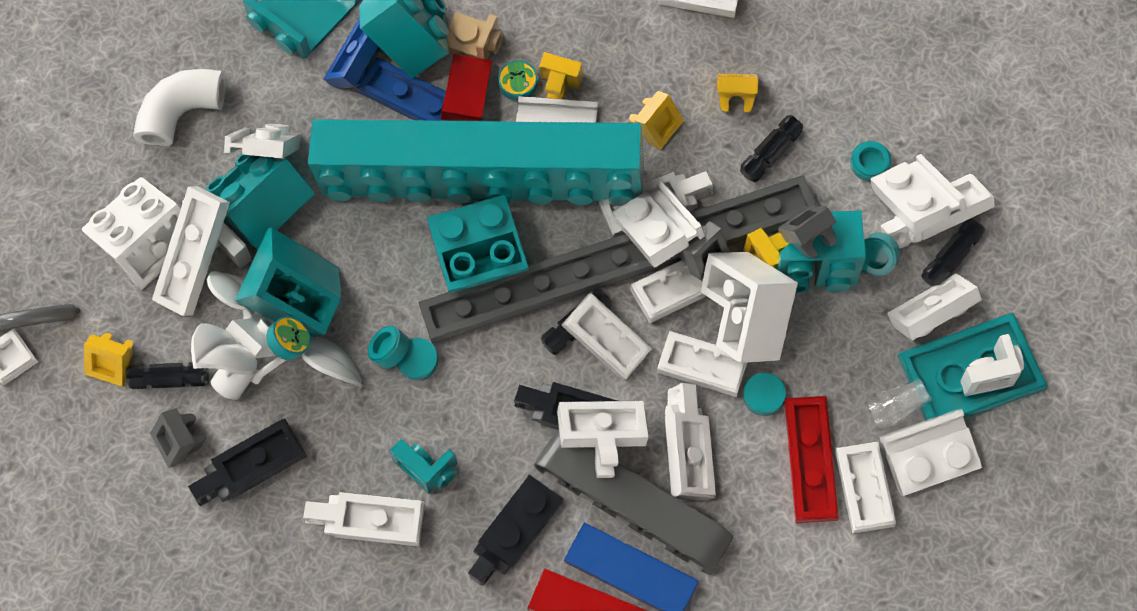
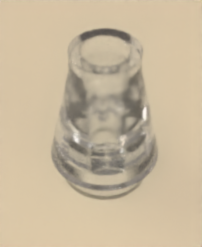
(897, 403)

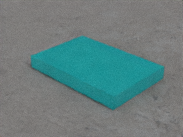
(944, 361)

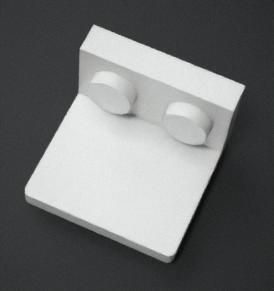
(136, 230)

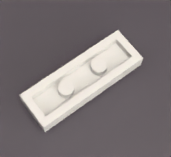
(190, 251)

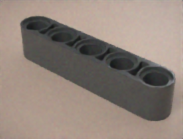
(638, 501)

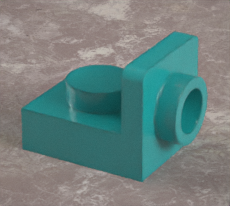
(416, 464)

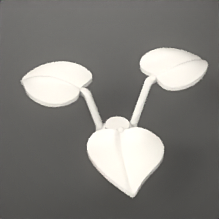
(237, 365)

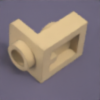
(474, 36)

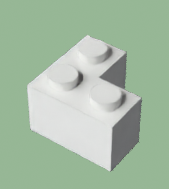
(754, 302)

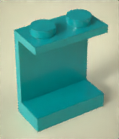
(297, 23)

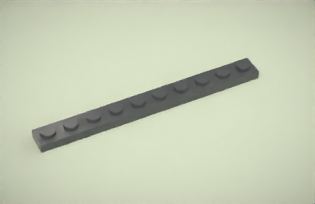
(601, 264)

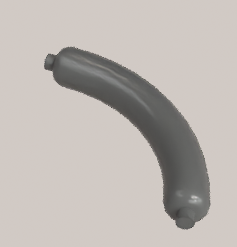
(38, 316)

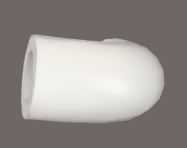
(173, 98)

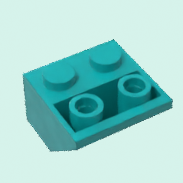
(407, 31)
(260, 195)
(477, 244)
(835, 265)
(292, 283)

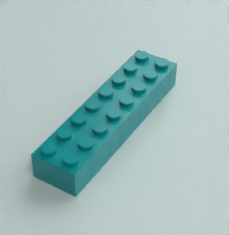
(477, 160)

